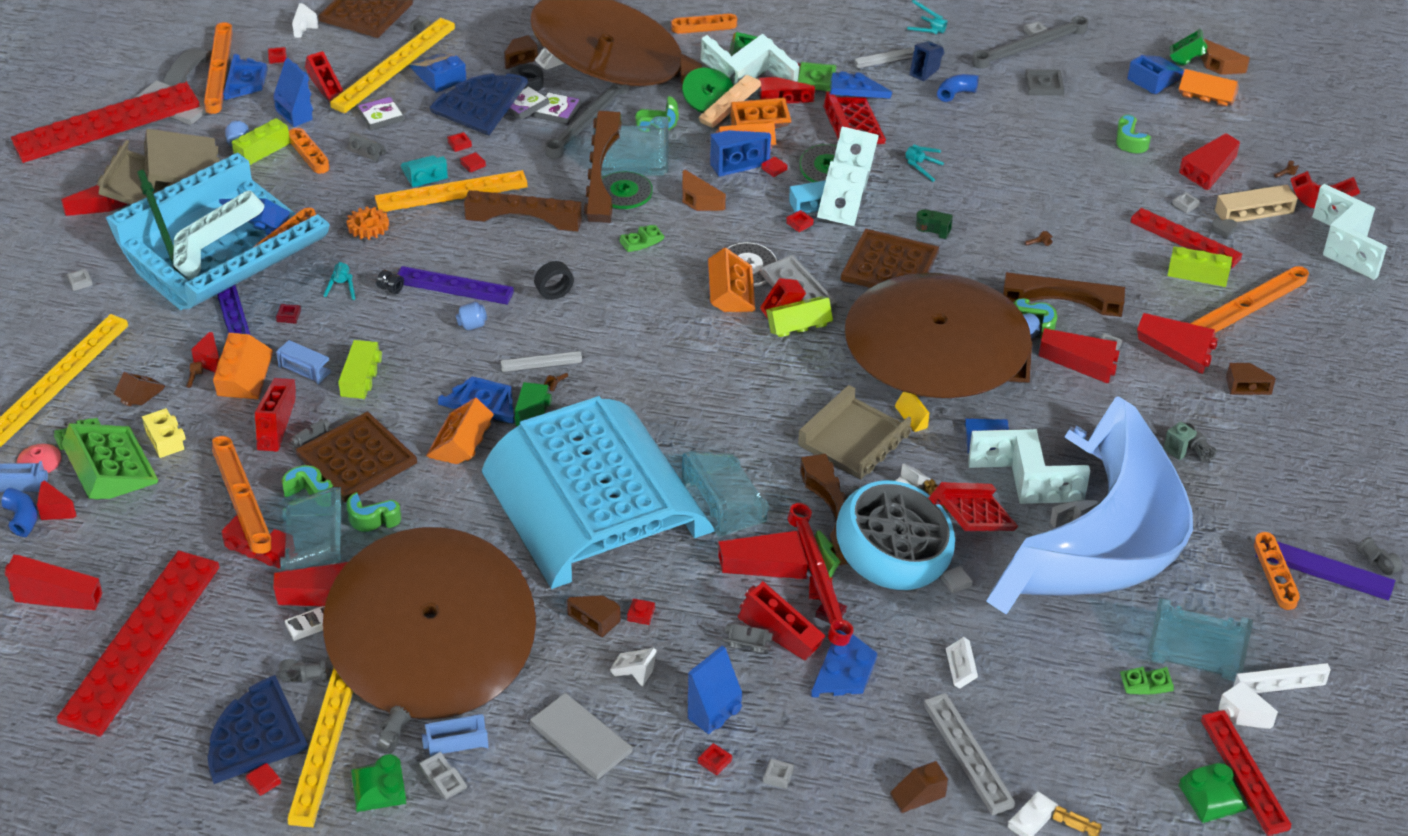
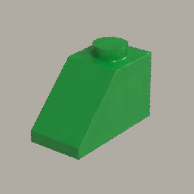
(532, 401)

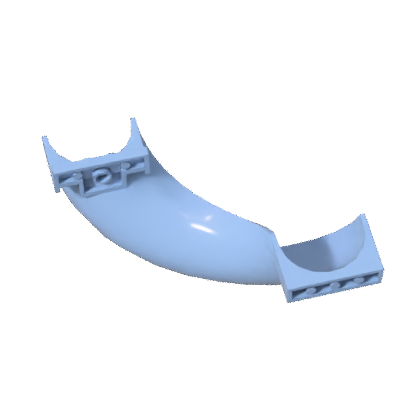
(1121, 539)

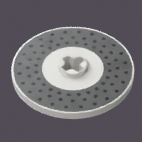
(755, 255)

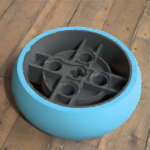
(895, 535)

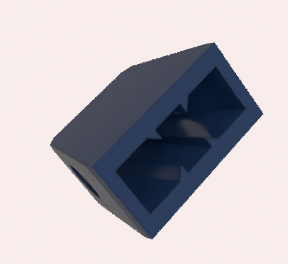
(926, 60)

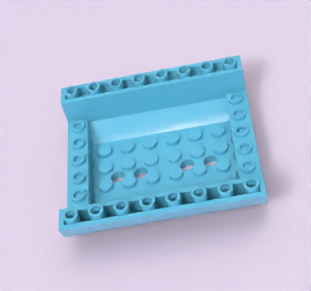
(228, 260)
(557, 491)

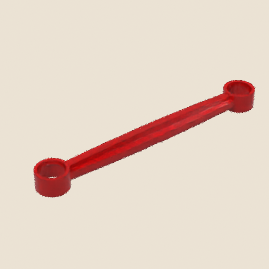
(820, 575)

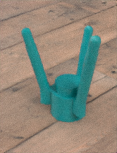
(937, 24)
(915, 154)
(340, 275)

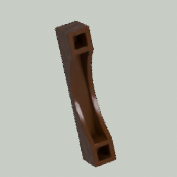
(607, 133)
(486, 205)
(1100, 297)
(820, 478)

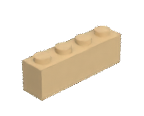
(1256, 203)

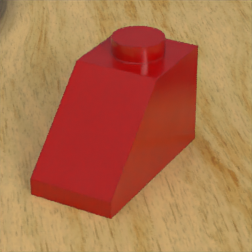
(783, 293)

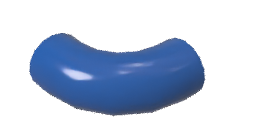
(957, 84)
(24, 510)

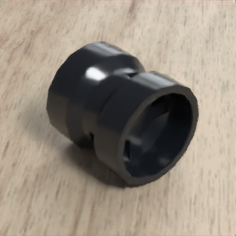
(388, 281)

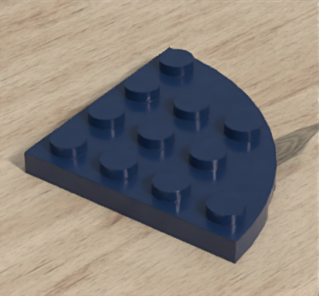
(480, 100)
(254, 732)

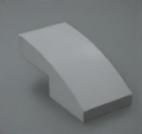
(1070, 511)
(442, 776)

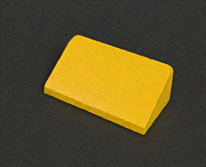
(911, 406)

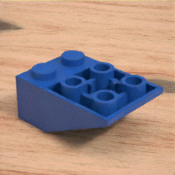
(1153, 73)
(293, 95)

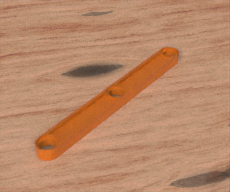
(218, 68)
(1254, 299)
(245, 502)

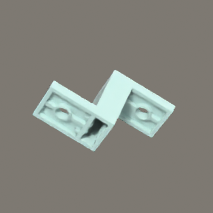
(751, 60)
(847, 176)
(1349, 231)
(1032, 478)

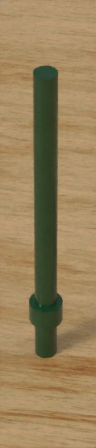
(147, 189)

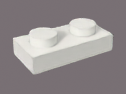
(961, 662)
(1032, 815)

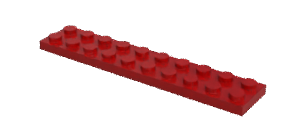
(104, 122)
(137, 644)

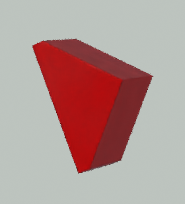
(206, 352)
(54, 504)

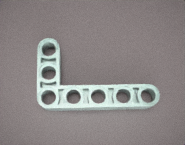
(211, 227)

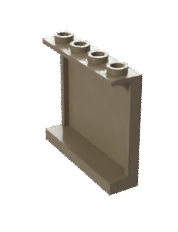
(176, 155)
(121, 177)
(852, 434)

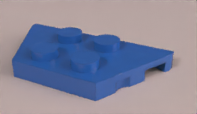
(244, 77)
(857, 85)
(493, 395)
(845, 668)

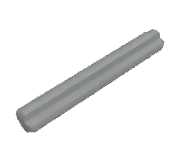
(884, 57)
(541, 361)

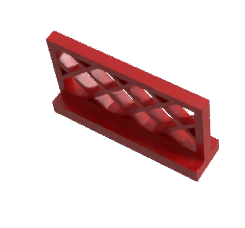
(838, 119)
(974, 505)

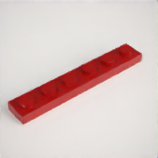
(1182, 235)
(1246, 773)

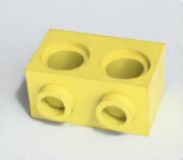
(163, 432)

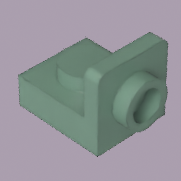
(1177, 440)

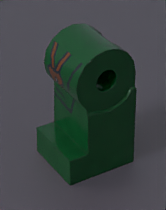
(934, 222)

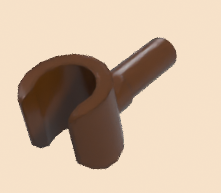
(1290, 169)
(1043, 237)
(195, 368)
(552, 381)

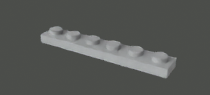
(969, 754)

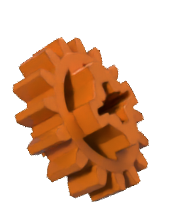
(367, 223)

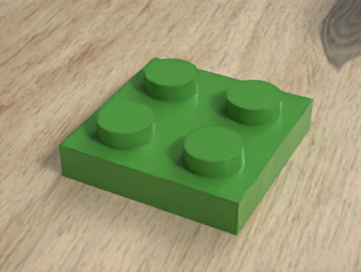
(816, 75)

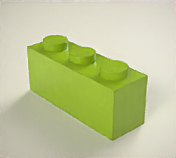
(262, 141)
(1199, 266)
(799, 316)
(359, 369)

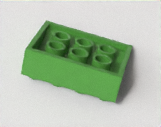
(107, 460)

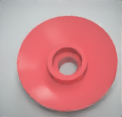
(46, 453)

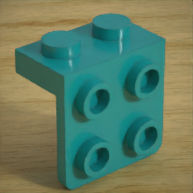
(425, 170)

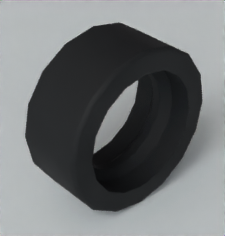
(530, 71)
(549, 270)

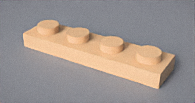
(722, 107)

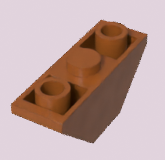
(1224, 60)
(700, 194)

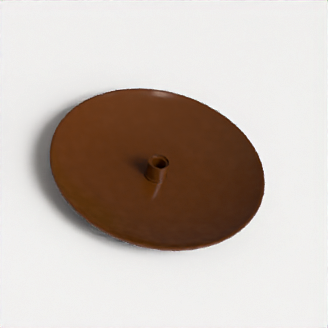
(607, 40)
(937, 335)
(439, 663)

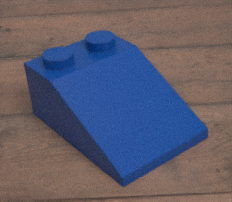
(440, 71)
(738, 151)
(269, 219)
(713, 691)

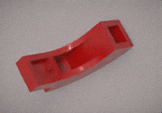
(1308, 190)

